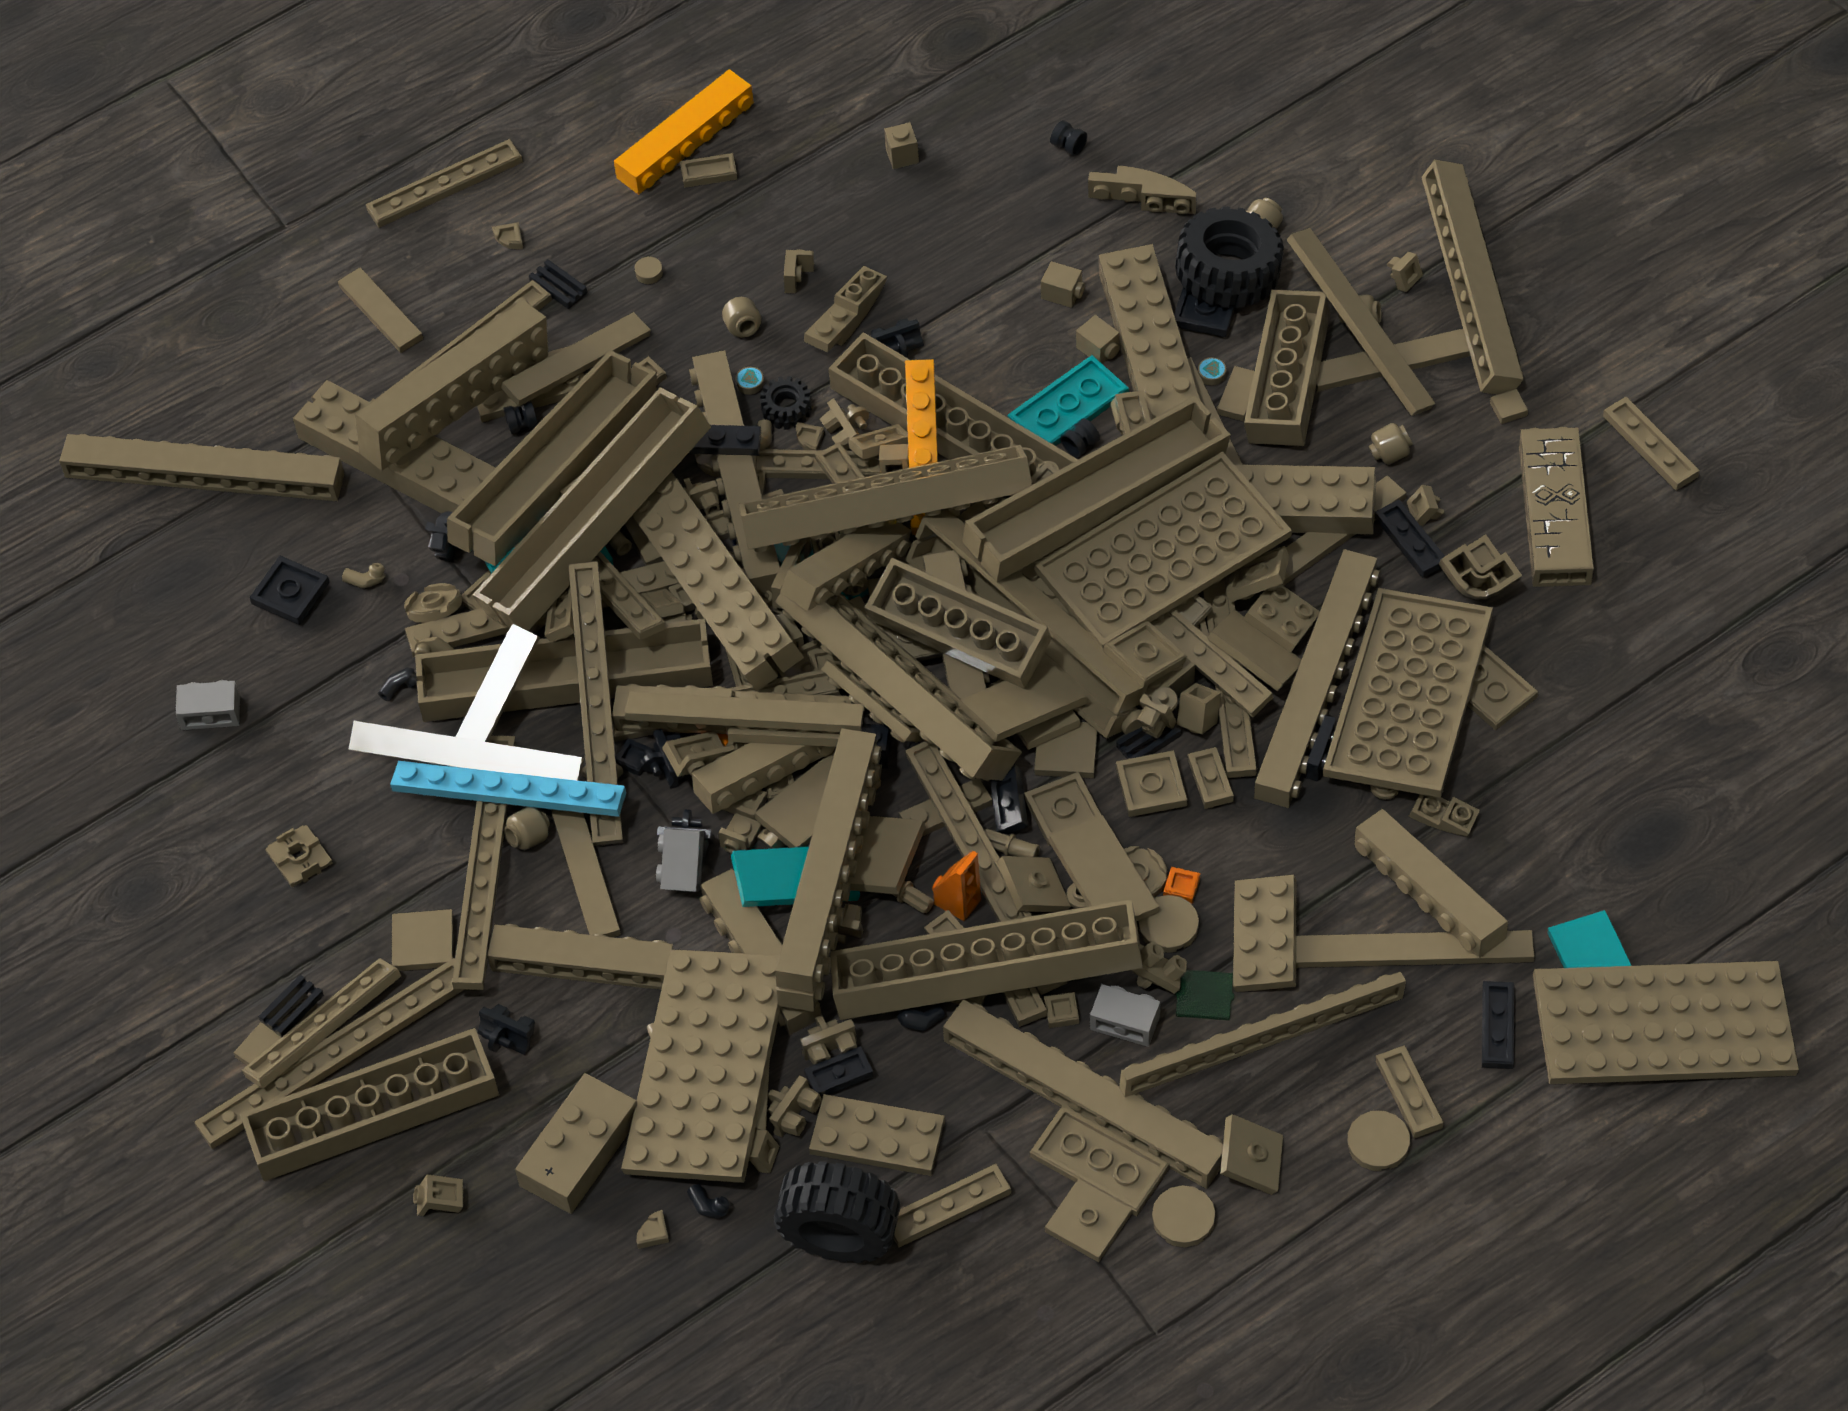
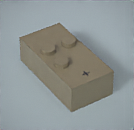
(577, 1143)

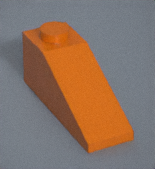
(959, 887)

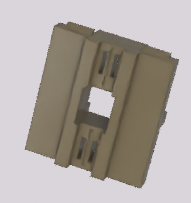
(299, 869)

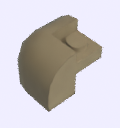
(1480, 570)

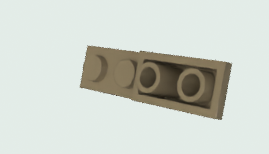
(1152, 189)
(848, 311)

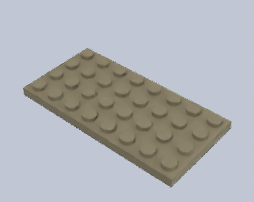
(1163, 550)
(1408, 692)
(1664, 1022)
(705, 1067)

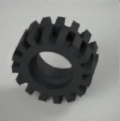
(782, 390)

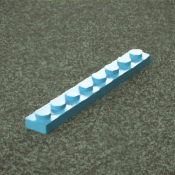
(508, 788)

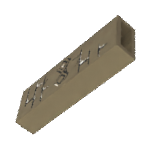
(1555, 507)

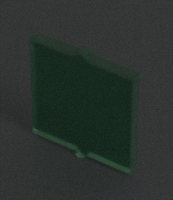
(1205, 995)

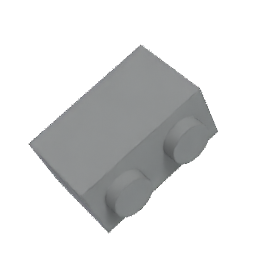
(207, 705)
(680, 859)
(1125, 1015)

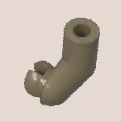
(766, 434)
(364, 580)
(432, 644)

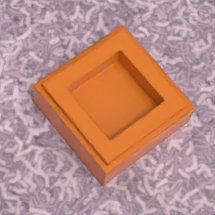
(1182, 884)

